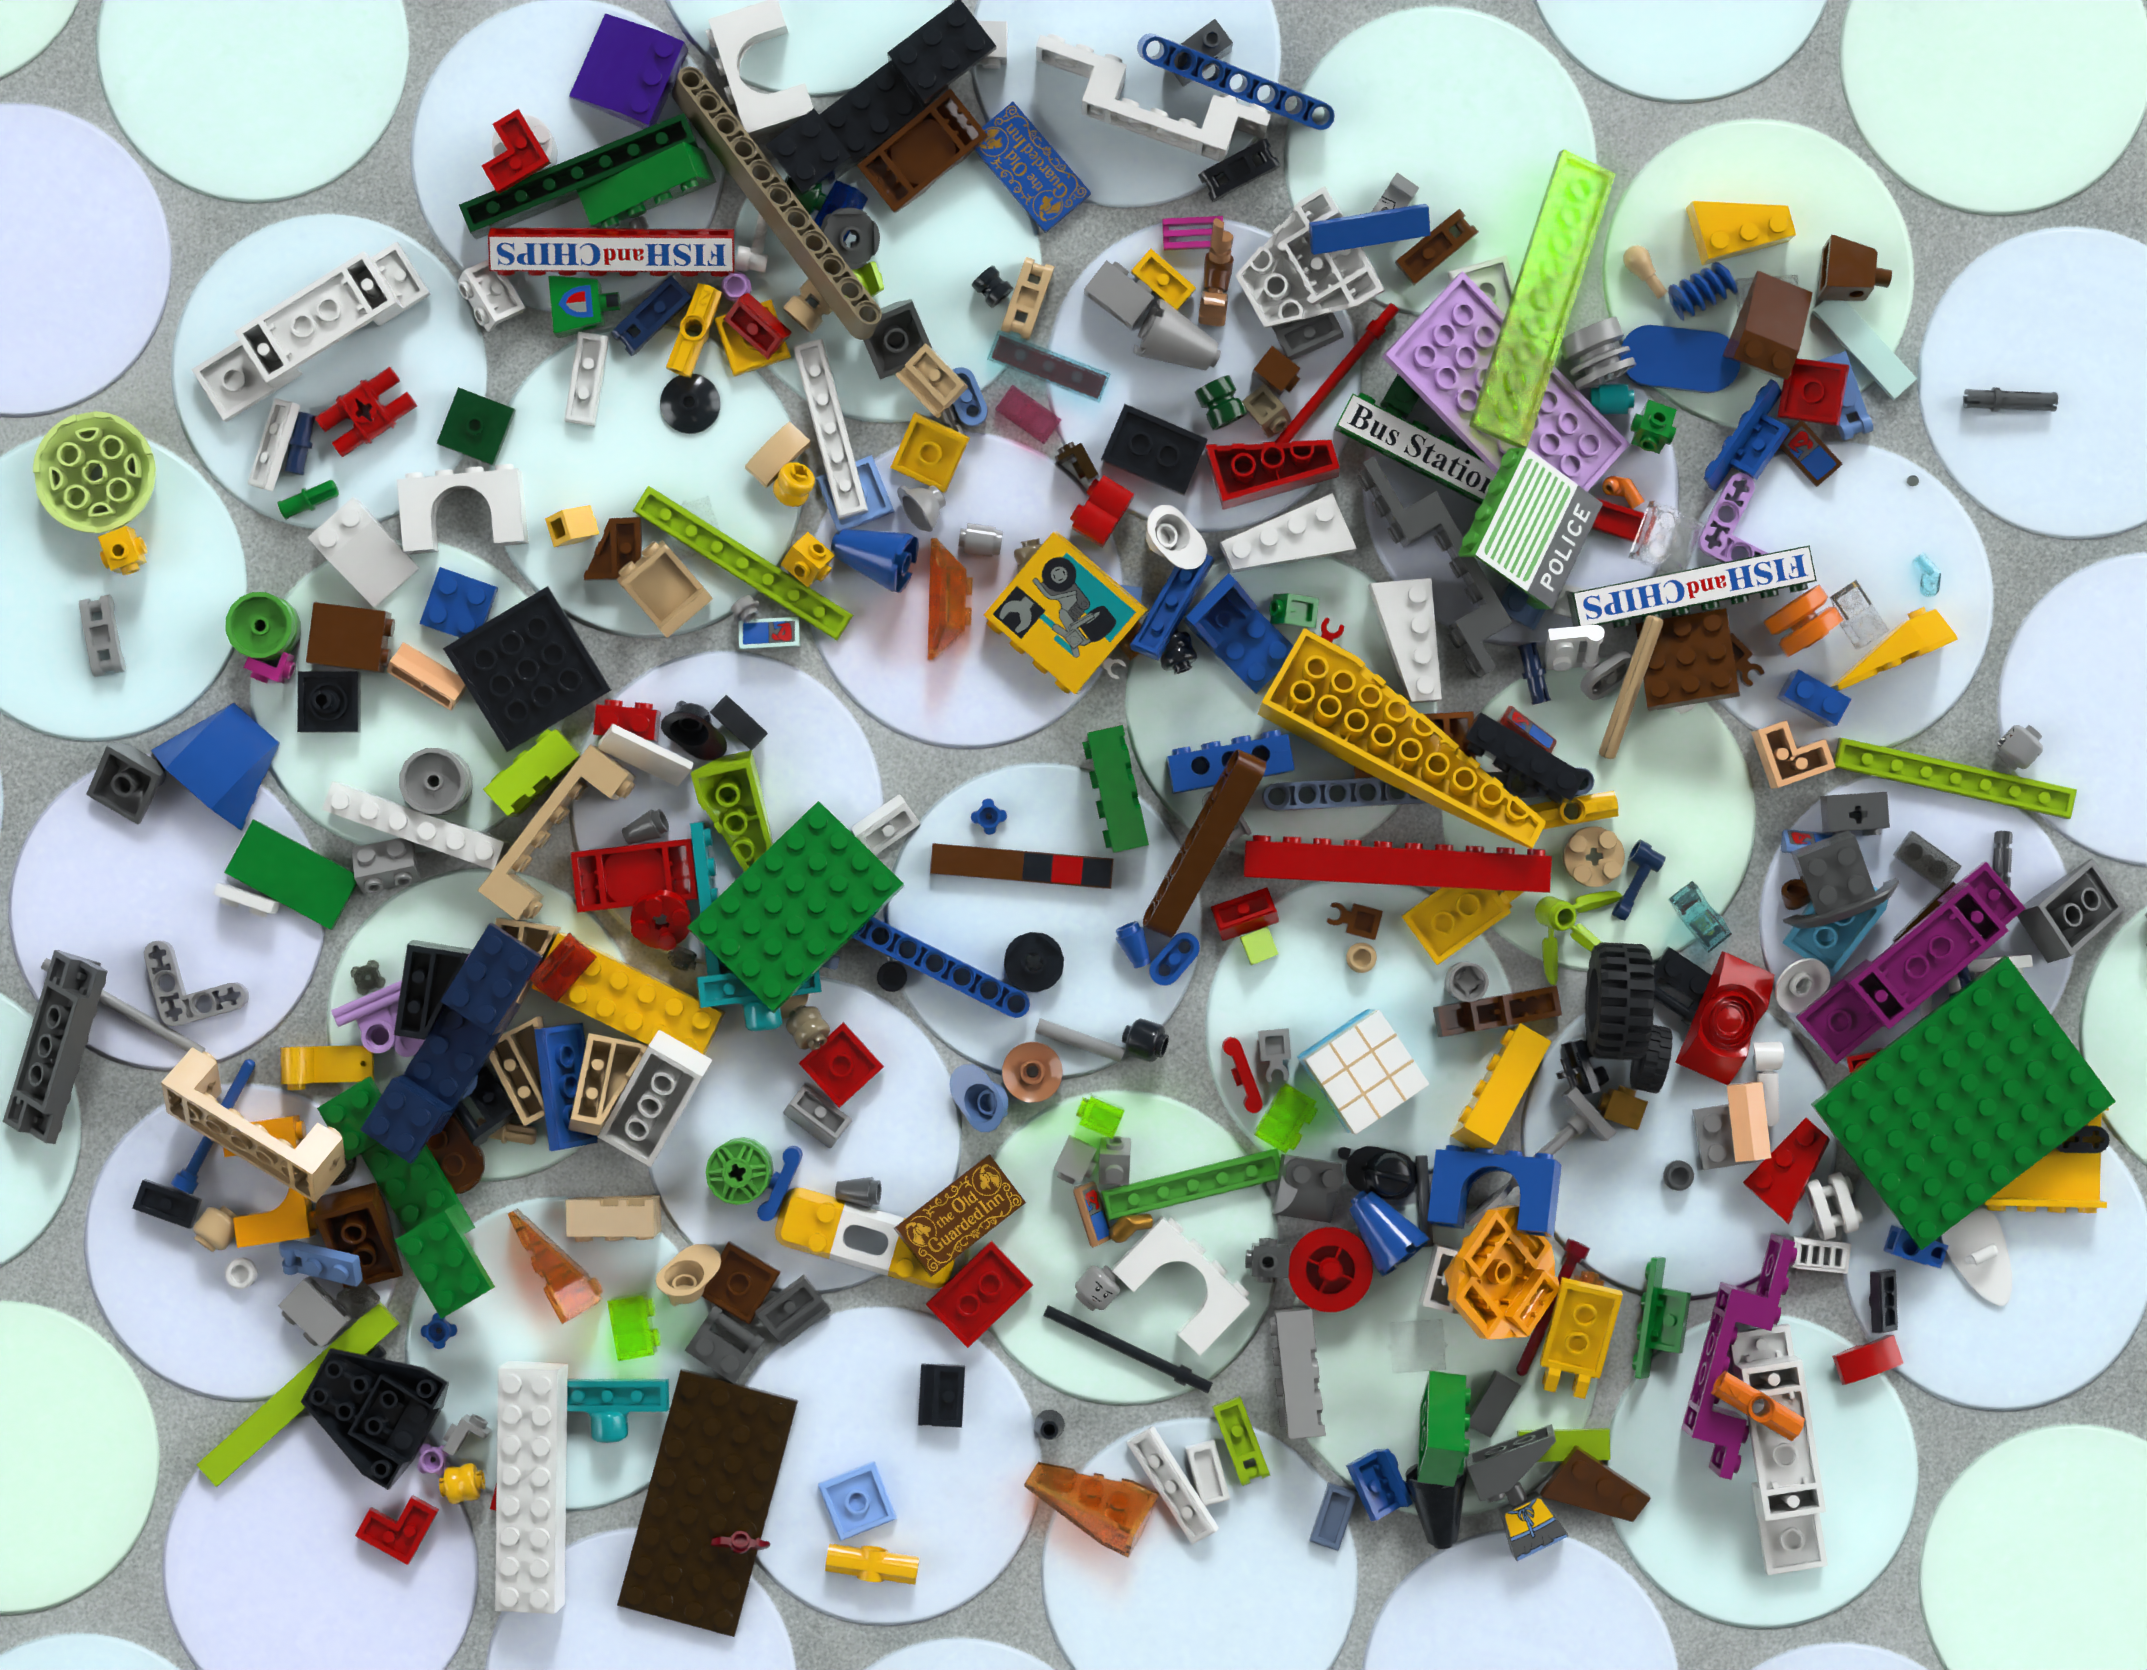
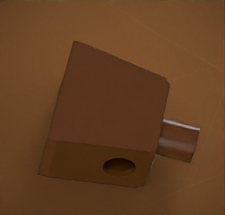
(1849, 271)

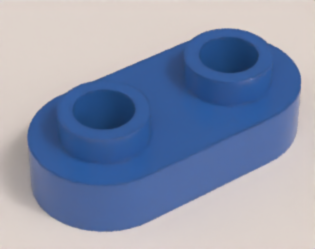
(1174, 959)

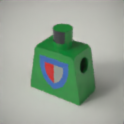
(579, 304)

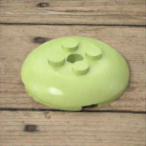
(65, 468)

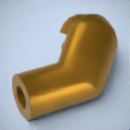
(1128, 1225)

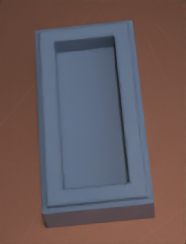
(1333, 1516)

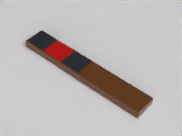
(1021, 865)

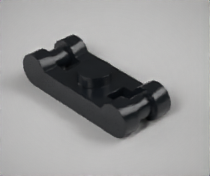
(1239, 169)

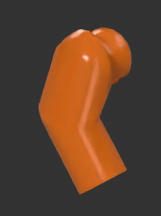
(1623, 487)

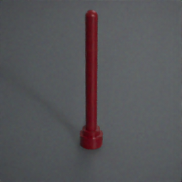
(1574, 1254)

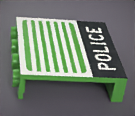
(1531, 526)

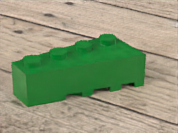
(647, 185)
(1117, 789)

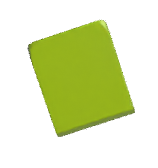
(1259, 945)

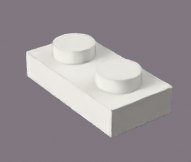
(258, 904)

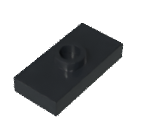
(1883, 1301)

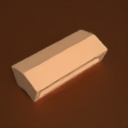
(427, 676)
(1748, 1121)

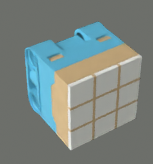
(1363, 1070)

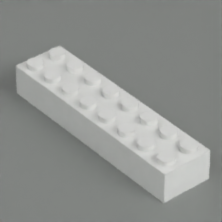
(531, 1487)

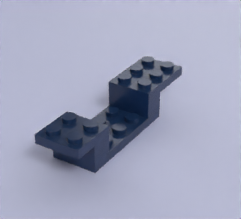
(474, 1019)

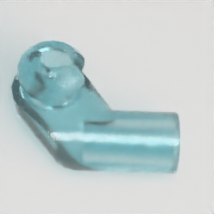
(1930, 575)

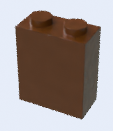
(350, 637)

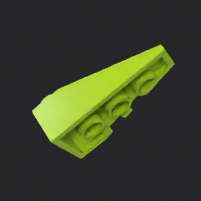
(735, 803)

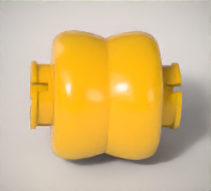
(793, 484)
(462, 1483)

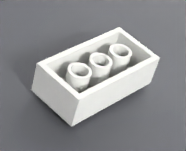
(654, 1098)

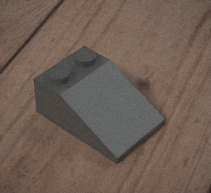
(2070, 912)
(1504, 1464)

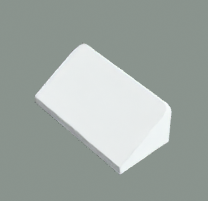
(885, 825)

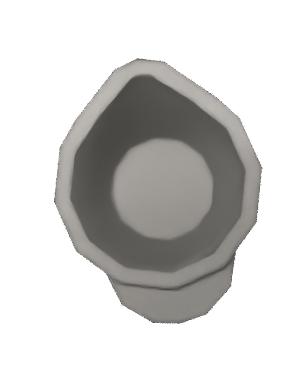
(922, 505)

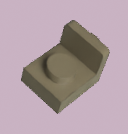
(1267, 411)

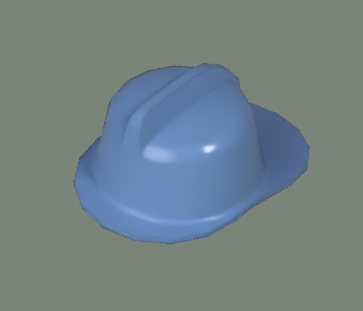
(978, 1097)

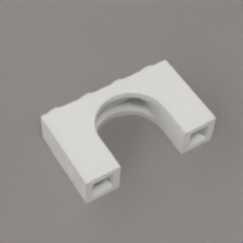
(733, 36)
(422, 495)
(1166, 1244)

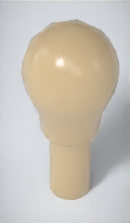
(1639, 263)

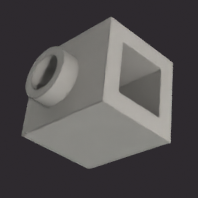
(1075, 1160)

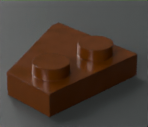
(617, 547)

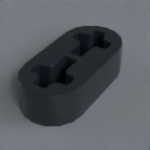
(2085, 1147)

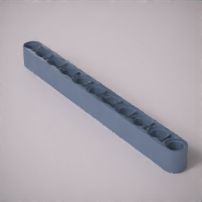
(1382, 794)

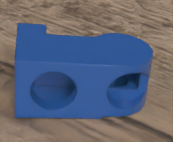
(1902, 1245)

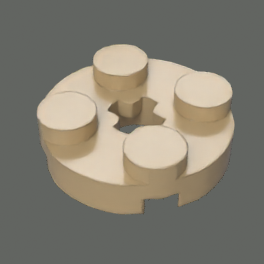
(1605, 843)

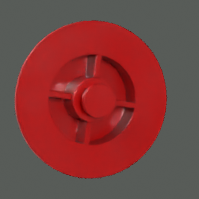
(1330, 1269)

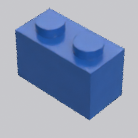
(1814, 698)

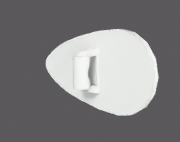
(1981, 1255)

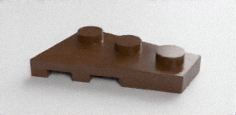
(1595, 1487)

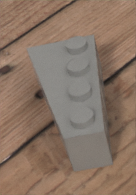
(1297, 1372)

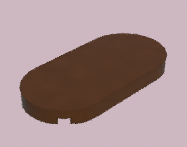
(457, 1156)

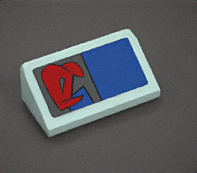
(769, 633)

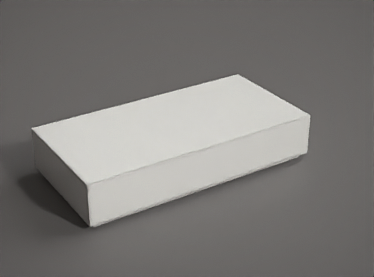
(1207, 1472)

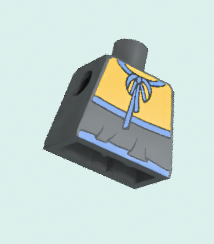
(1529, 1523)

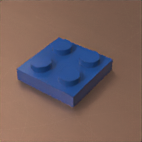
(457, 603)

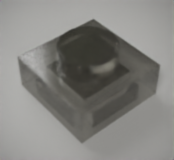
(358, 1299)

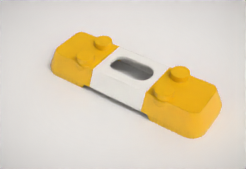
(817, 1226)

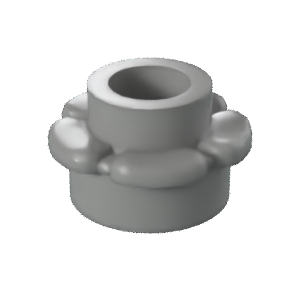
(745, 609)

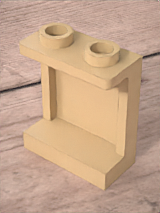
(663, 587)

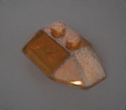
(946, 600)

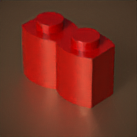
(1102, 510)

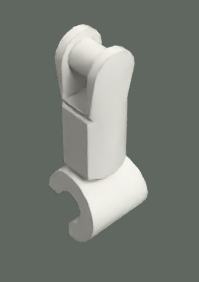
(1769, 1057)

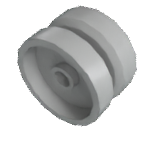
(422, 769)

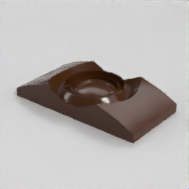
(923, 151)

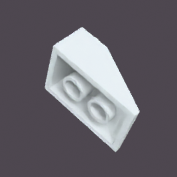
(363, 552)

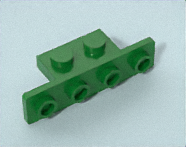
(1662, 1321)

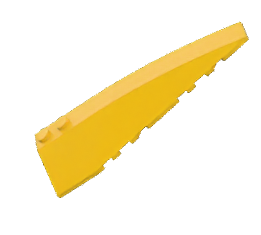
(1358, 718)

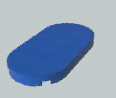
(1679, 359)

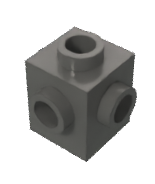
(1276, 1268)

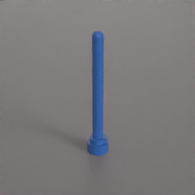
(187, 1178)

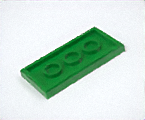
(292, 874)

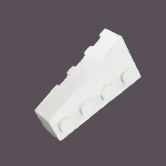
(1410, 632)

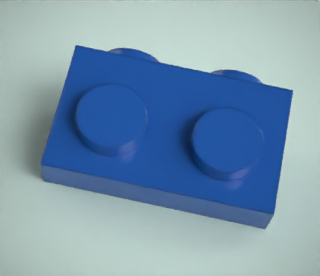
(1379, 1483)

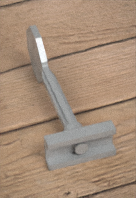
(1585, 1117)

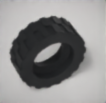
(1651, 1070)

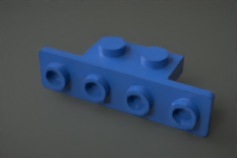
(1753, 440)

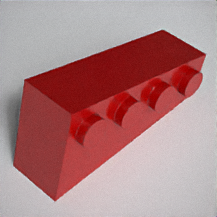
(1268, 469)

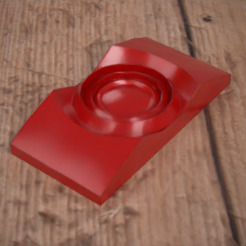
(622, 874)
(1726, 1019)

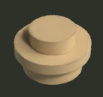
(1361, 957)

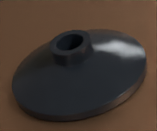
(694, 418)

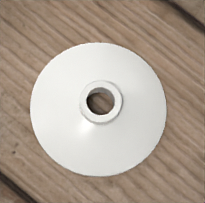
(1802, 984)

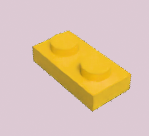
(1163, 279)

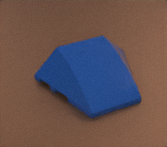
(221, 761)

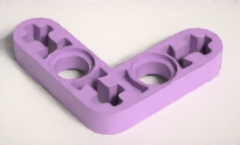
(1727, 540)

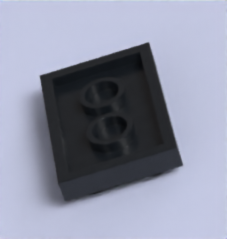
(1154, 449)

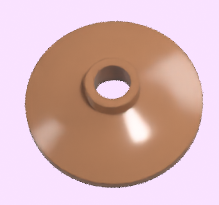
(1032, 1088)

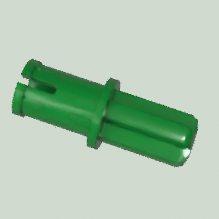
(308, 499)

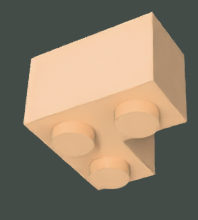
(1784, 761)

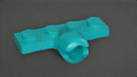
(728, 989)
(611, 1401)

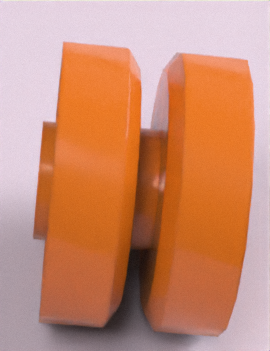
(1805, 624)

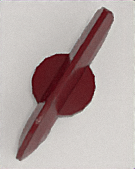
(740, 1543)

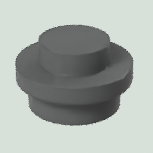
(1678, 1175)

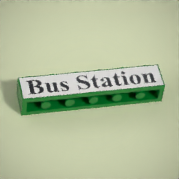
(1415, 447)

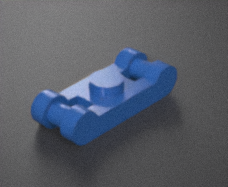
(780, 1183)

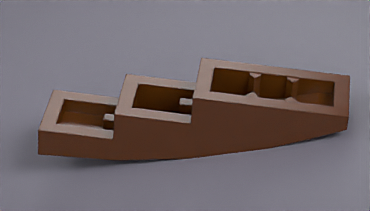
(1497, 1011)

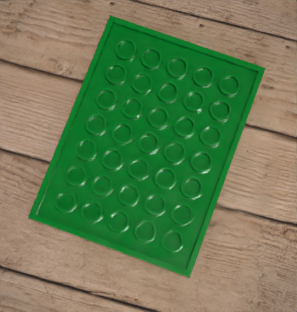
(1963, 1102)

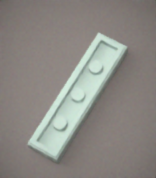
(1865, 346)

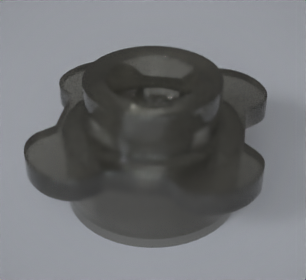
(682, 958)
(364, 985)

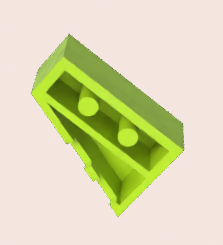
(532, 773)

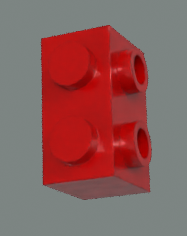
(638, 720)

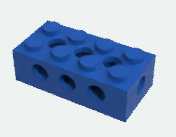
(1183, 779)

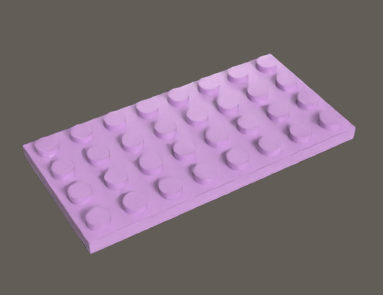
(1446, 363)

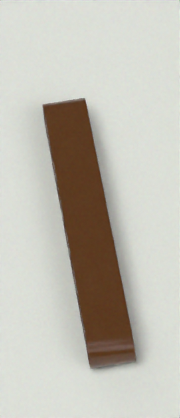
(1204, 843)

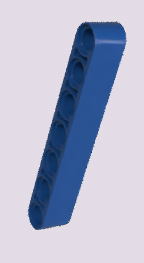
(1250, 85)
(946, 974)

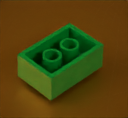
(1443, 1428)

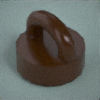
(1795, 894)

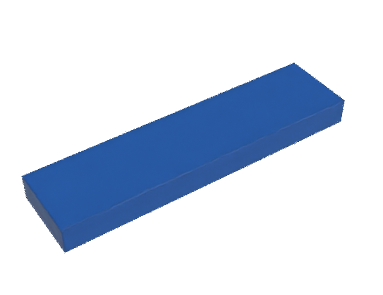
(1369, 229)
(1169, 609)

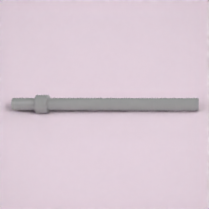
(142, 1019)

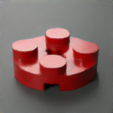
(660, 935)

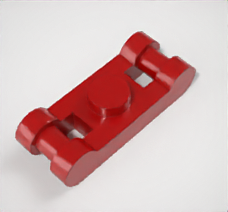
(1243, 1075)

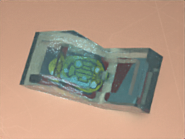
(1699, 916)

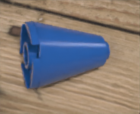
(878, 555)
(1385, 1232)

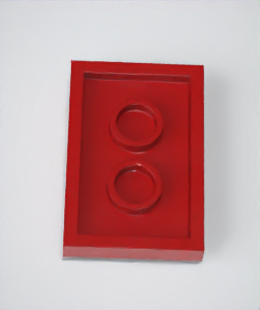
(979, 1294)

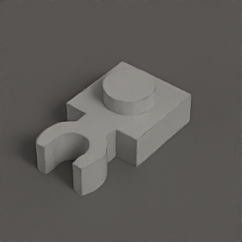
(1275, 1048)

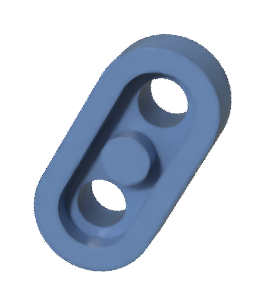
(970, 398)

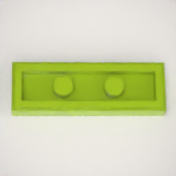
(1592, 1440)

